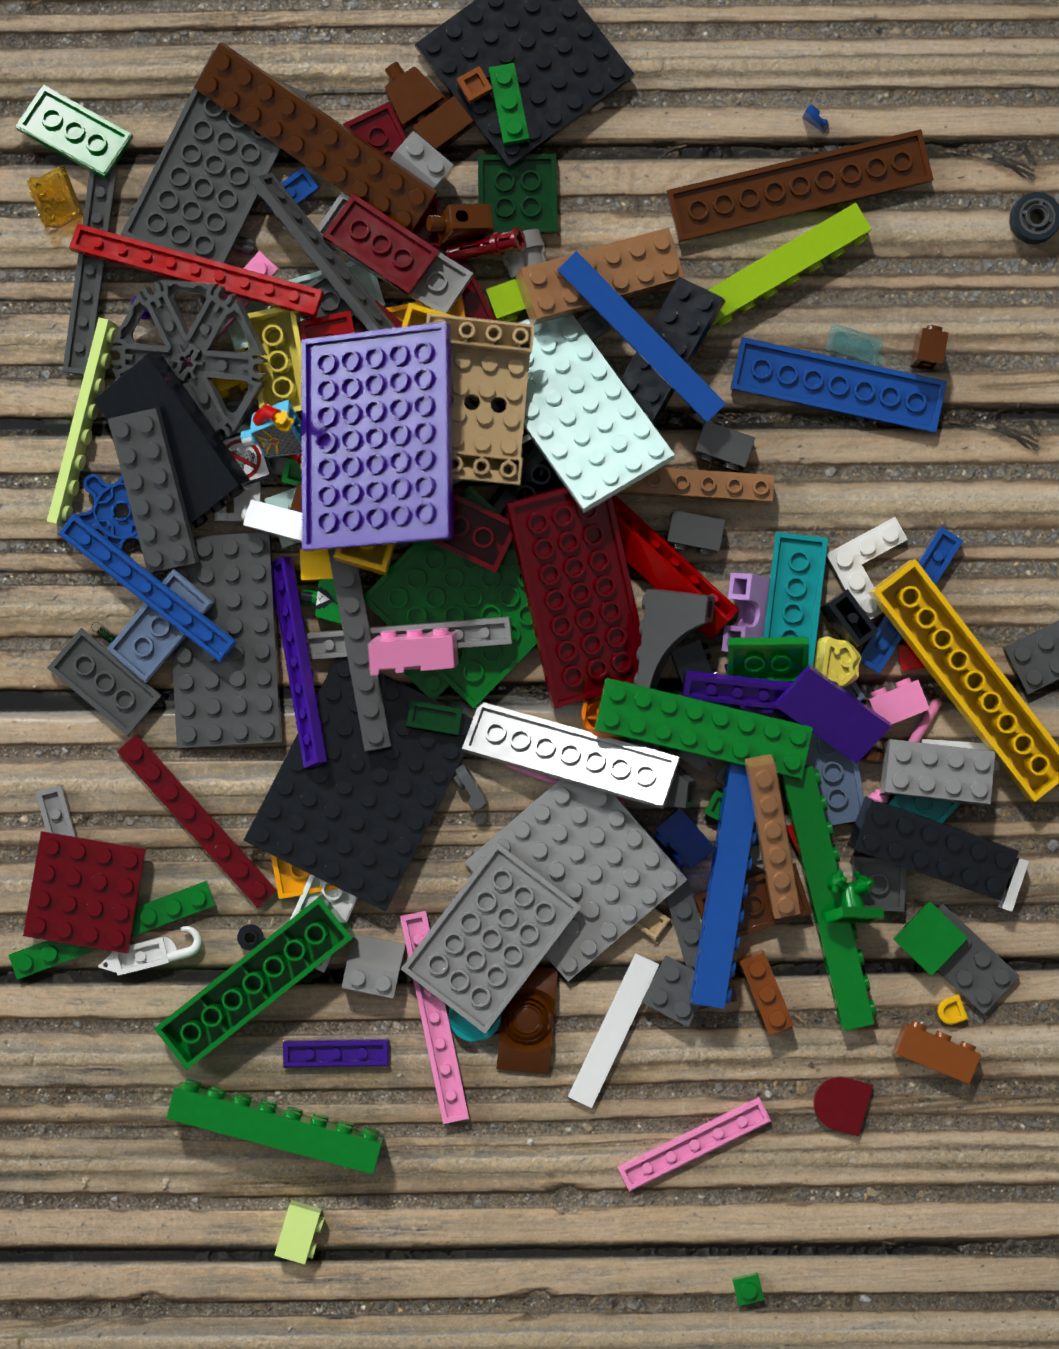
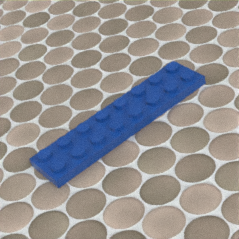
(838, 385)

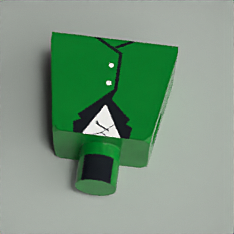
(324, 600)

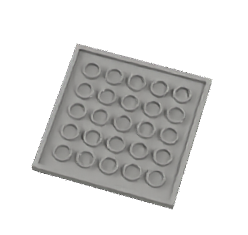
(598, 858)

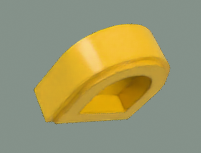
(951, 1010)

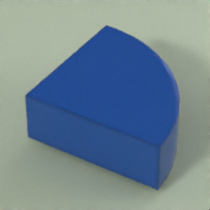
(812, 116)

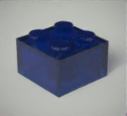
(684, 838)

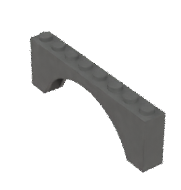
(666, 623)

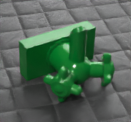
(853, 907)

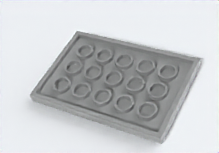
(491, 937)

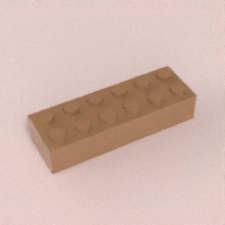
(628, 265)

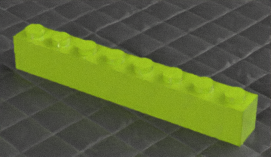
(790, 261)

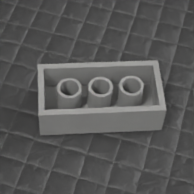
(937, 772)

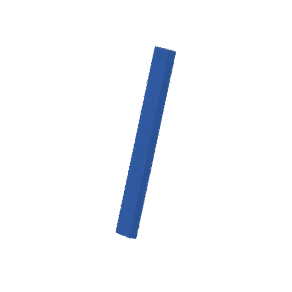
(641, 336)
(147, 587)

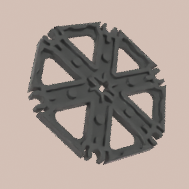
(197, 341)

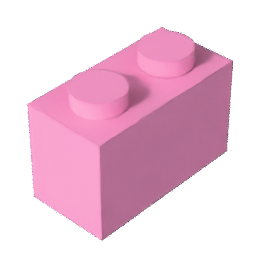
(899, 702)

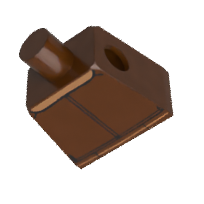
(461, 223)

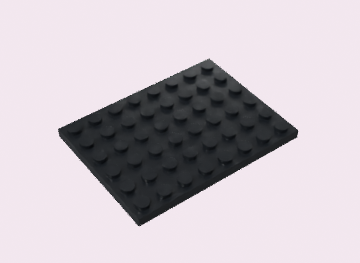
(360, 810)

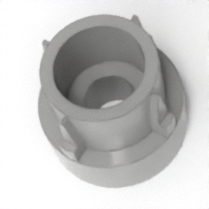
(530, 256)

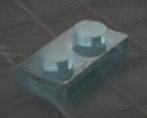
(853, 344)

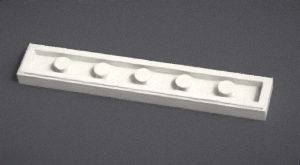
(613, 1030)

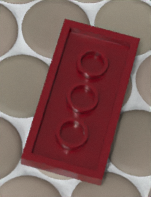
(381, 244)

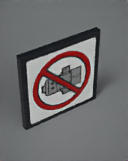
(249, 458)

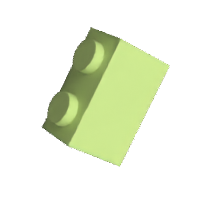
(298, 1232)

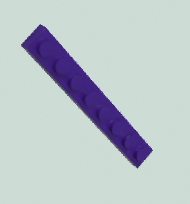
(298, 663)

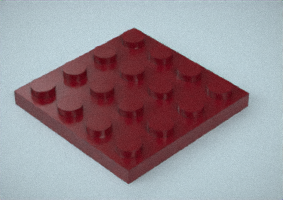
(84, 892)

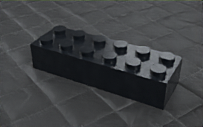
(933, 848)

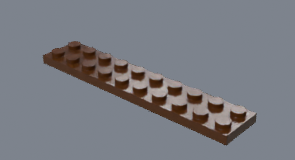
(313, 137)
(799, 185)

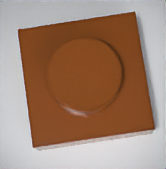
(474, 85)

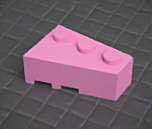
(413, 650)

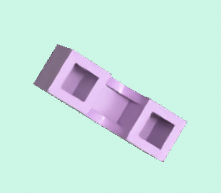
(751, 596)

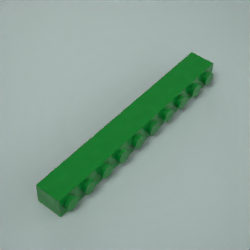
(819, 865)

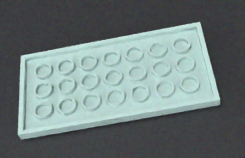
(586, 416)

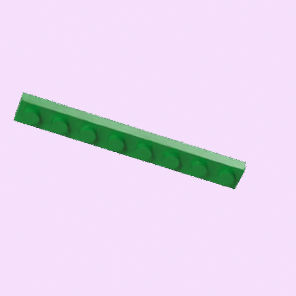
(146, 918)

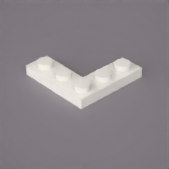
(849, 557)

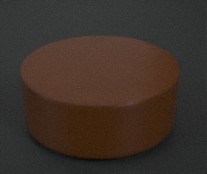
(873, 757)

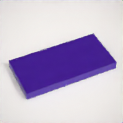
(833, 714)

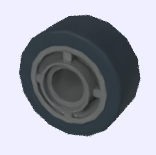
(1020, 220)

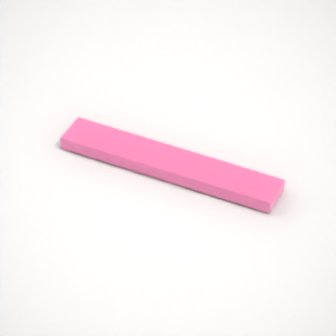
(694, 1144)

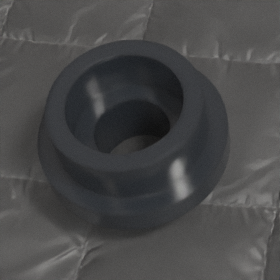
(259, 936)

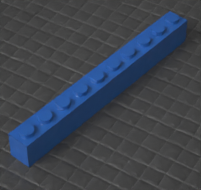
(725, 892)

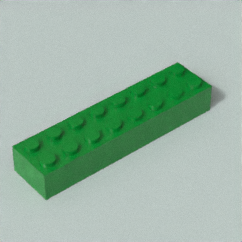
(254, 981)
(275, 1126)

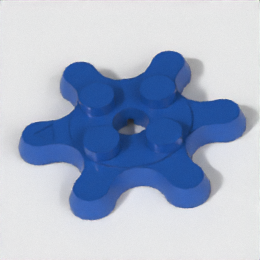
(103, 515)

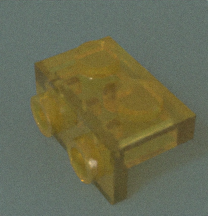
(55, 198)

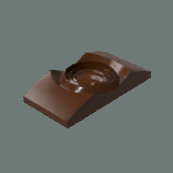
(528, 1024)

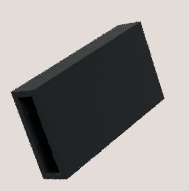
(201, 459)

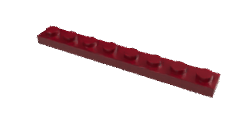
(197, 820)

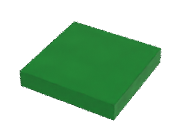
(930, 938)

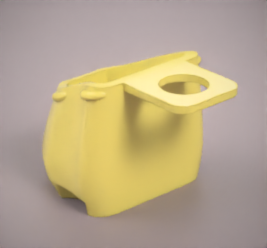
(837, 660)

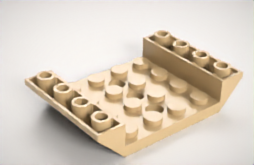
(490, 364)

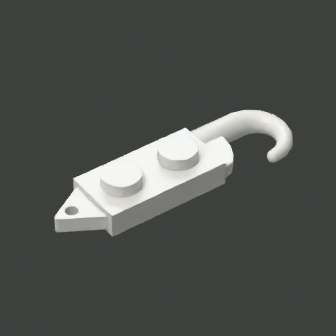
(151, 954)

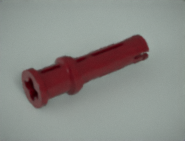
(496, 244)

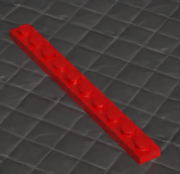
(193, 268)

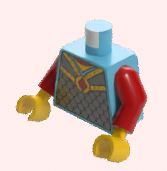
(276, 431)

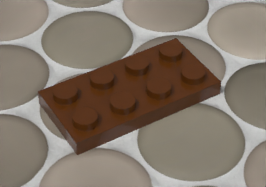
(757, 907)

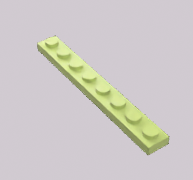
(80, 431)

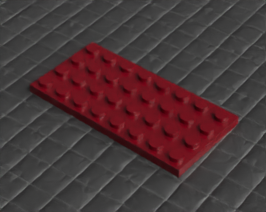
(576, 593)

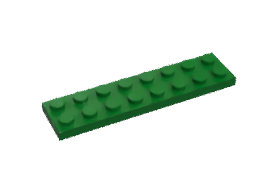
(701, 727)

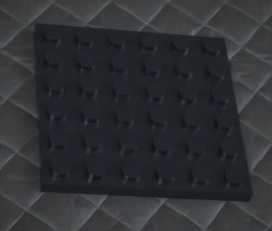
(558, 59)

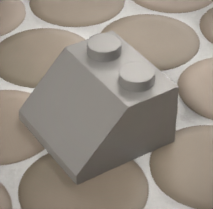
(423, 160)
(373, 966)

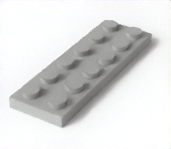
(439, 286)

